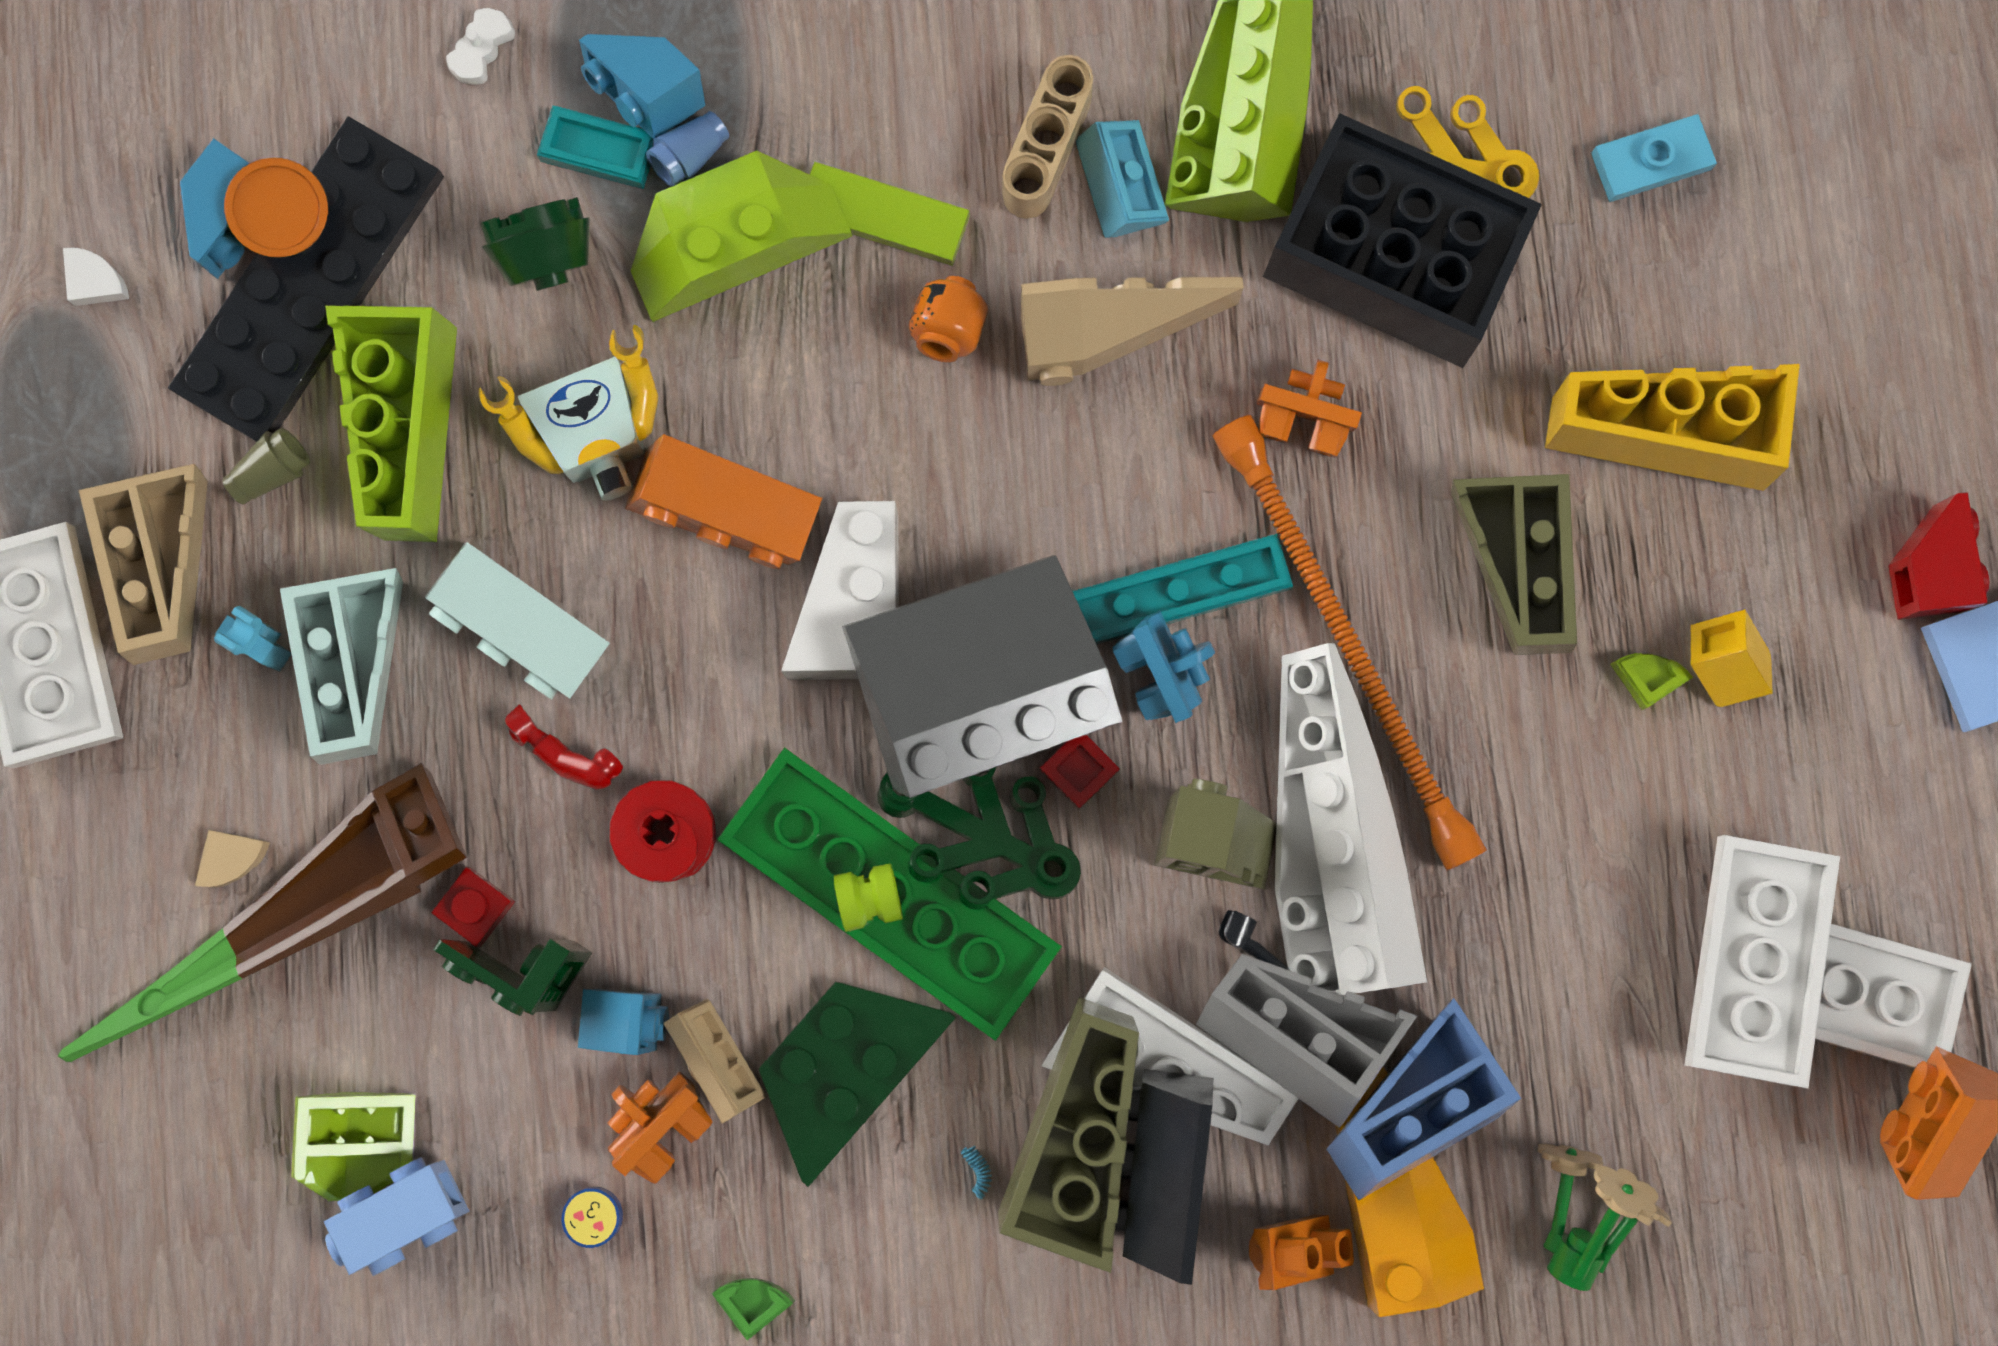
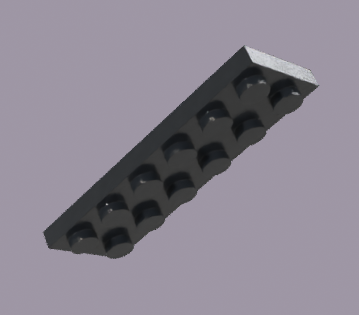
(275, 319)

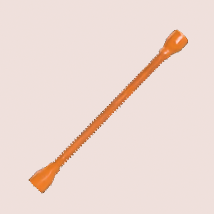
(1451, 832)

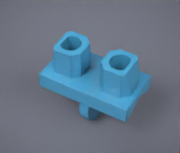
(1173, 663)

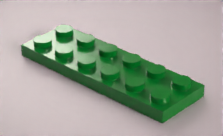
(809, 829)

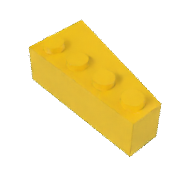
(1681, 422)

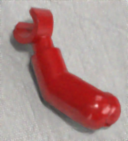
(566, 763)

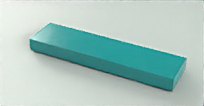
(1186, 588)

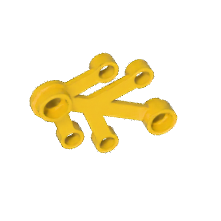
(1482, 135)

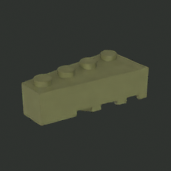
(1074, 1152)

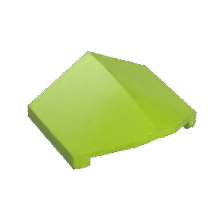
(351, 1140)

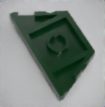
(843, 1067)

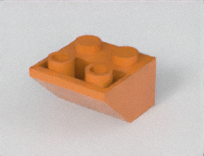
(1942, 1126)

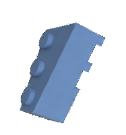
(1424, 1105)

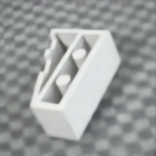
(851, 582)

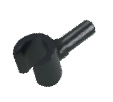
(1237, 931)

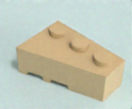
(149, 558)

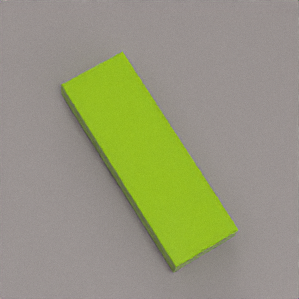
(897, 215)

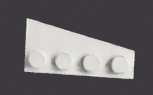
(1243, 1096)

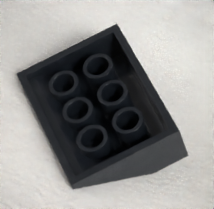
(1402, 241)

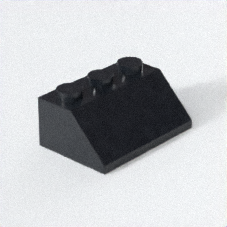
(1166, 1172)

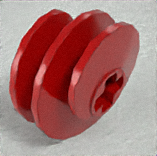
(662, 861)

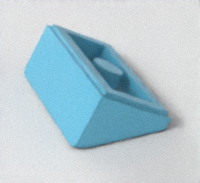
(1121, 177)

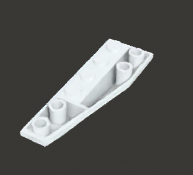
(1337, 839)

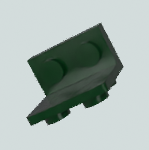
(547, 973)

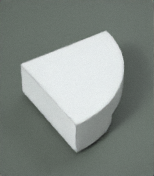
(91, 278)

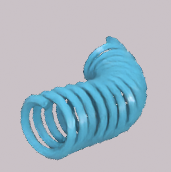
(972, 1160)

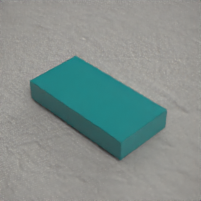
(596, 147)

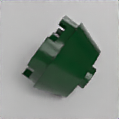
(539, 243)

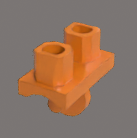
(1330, 420)
(650, 1120)
(1299, 1251)

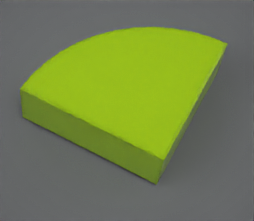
(1650, 676)

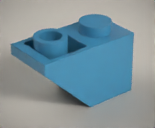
(644, 78)
(203, 205)
(622, 1021)

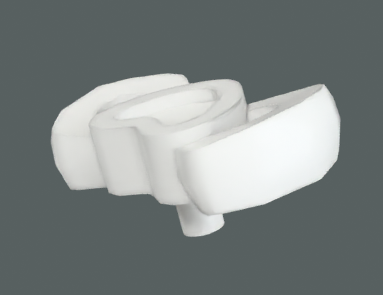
(479, 46)

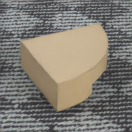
(228, 858)

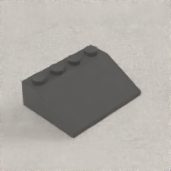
(980, 676)

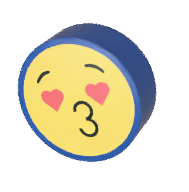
(592, 1217)

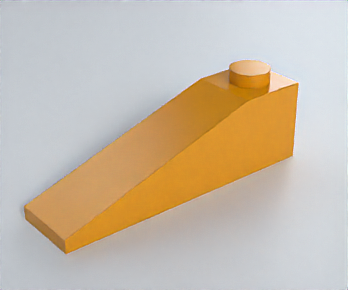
(1413, 1239)

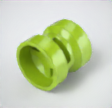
(868, 897)

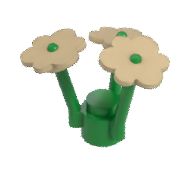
(1584, 1254)

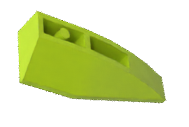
(1244, 112)

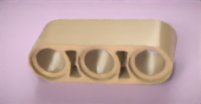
(1053, 113)

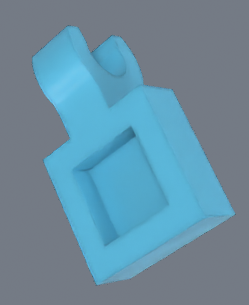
(252, 637)

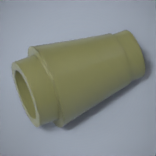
(266, 466)

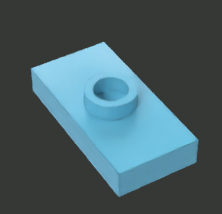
(1653, 158)

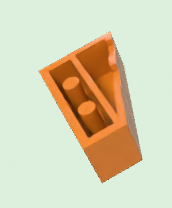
(723, 502)

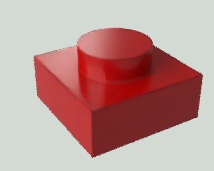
(1079, 770)
(473, 907)

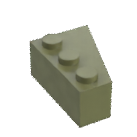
(1525, 555)
(1215, 836)

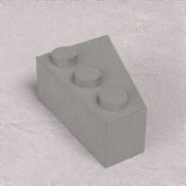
(1302, 1035)

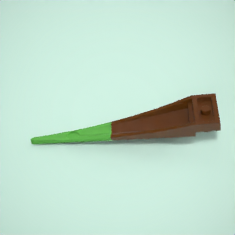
(359, 869)

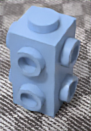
(379, 1224)

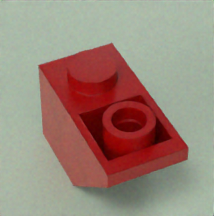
(1940, 563)

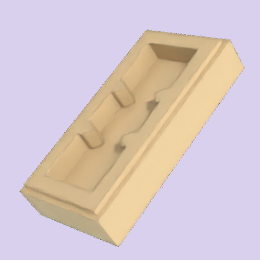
(714, 1060)

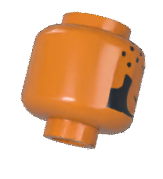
(948, 319)

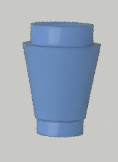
(687, 148)

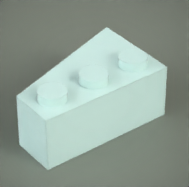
(515, 622)
(342, 659)

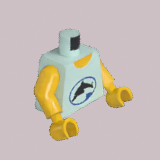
(587, 419)

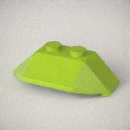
(731, 230)

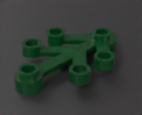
(989, 840)

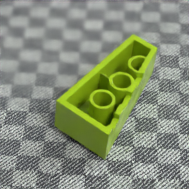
(396, 414)

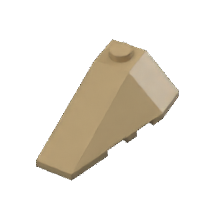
(1078, 328)

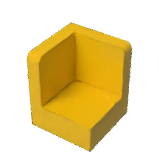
(1731, 659)

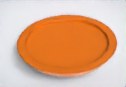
(275, 207)

